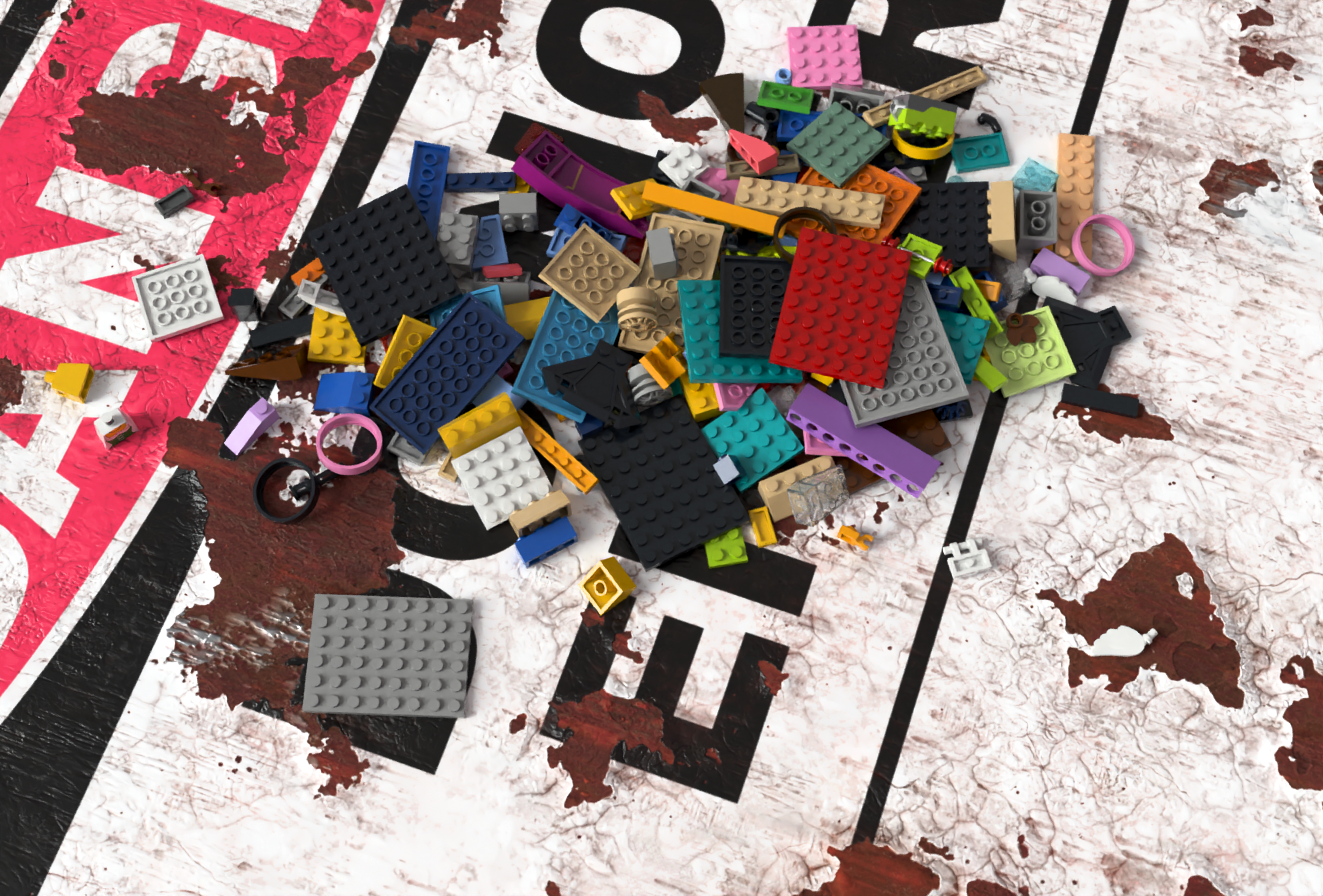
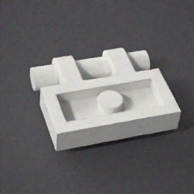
(967, 563)

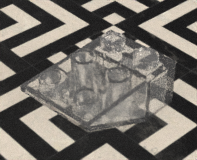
(818, 495)

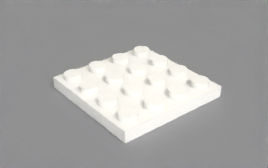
(177, 298)
(502, 477)

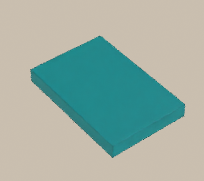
(979, 153)

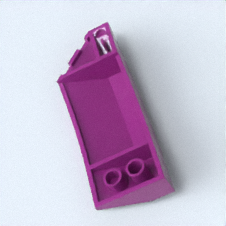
(552, 167)

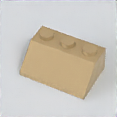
(540, 513)

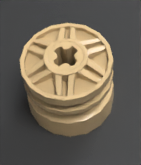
(637, 309)

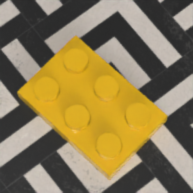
(630, 200)

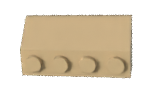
(1002, 219)
(774, 489)

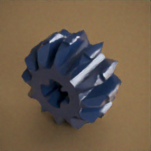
(955, 411)

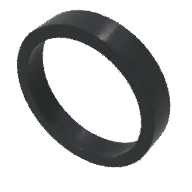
(264, 475)

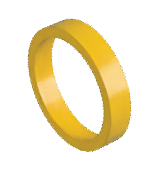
(922, 153)

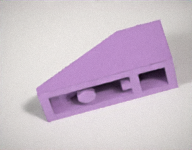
(252, 426)

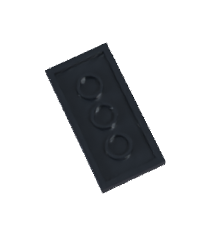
(892, 157)

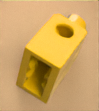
(71, 380)

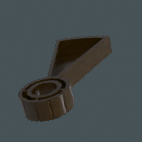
(726, 99)

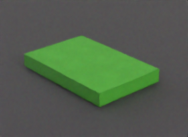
(785, 97)

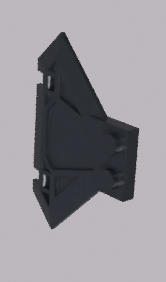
(1088, 338)
(597, 385)

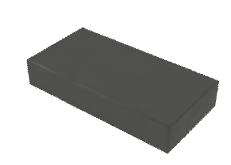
(174, 201)

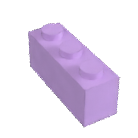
(1050, 264)

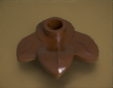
(1024, 330)

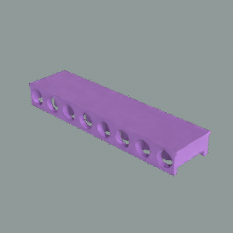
(871, 440)

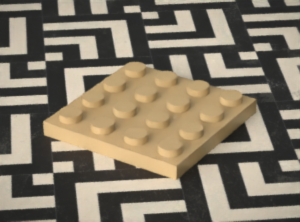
(590, 273)

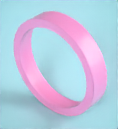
(1120, 228)
(347, 419)

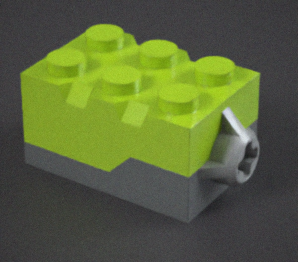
(922, 116)

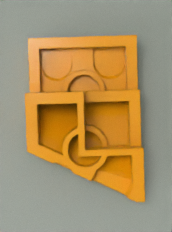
(665, 361)

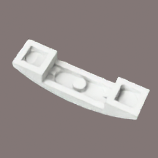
(320, 298)

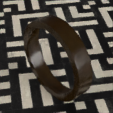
(799, 212)

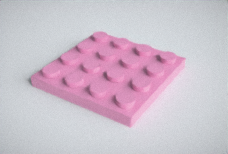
(824, 56)

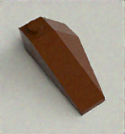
(282, 366)

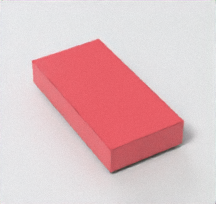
(502, 270)

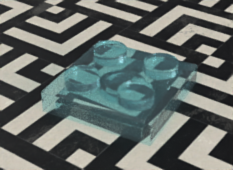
(1034, 177)

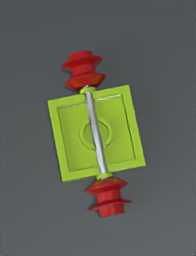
(924, 255)

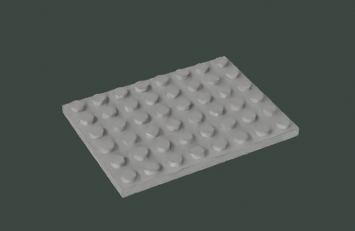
(919, 369)
(388, 656)

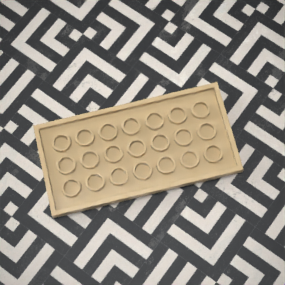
(698, 253)

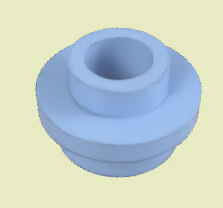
(783, 72)

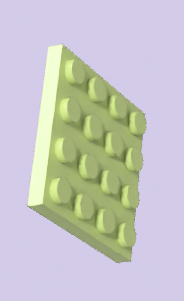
(1031, 363)

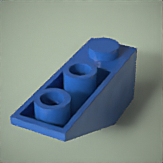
(571, 220)

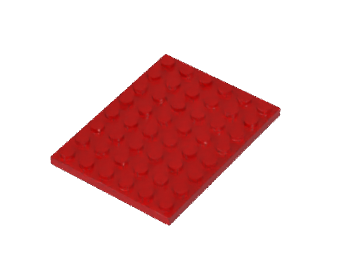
(841, 308)

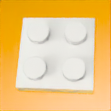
(682, 164)

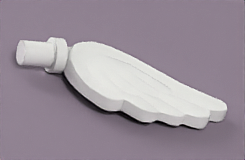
(1051, 287)
(1122, 642)

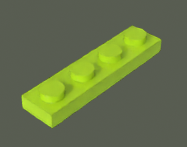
(976, 300)

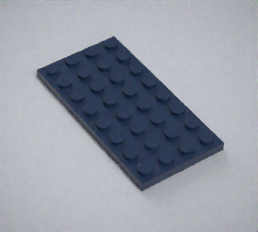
(447, 373)

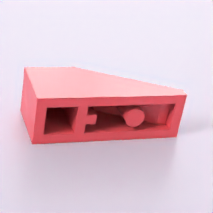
(755, 151)

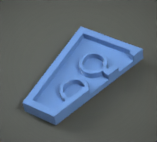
(490, 244)

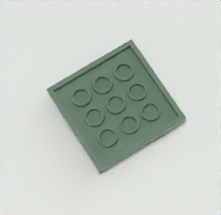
(838, 144)

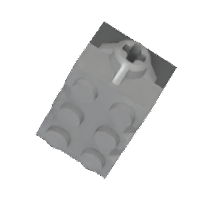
(458, 242)

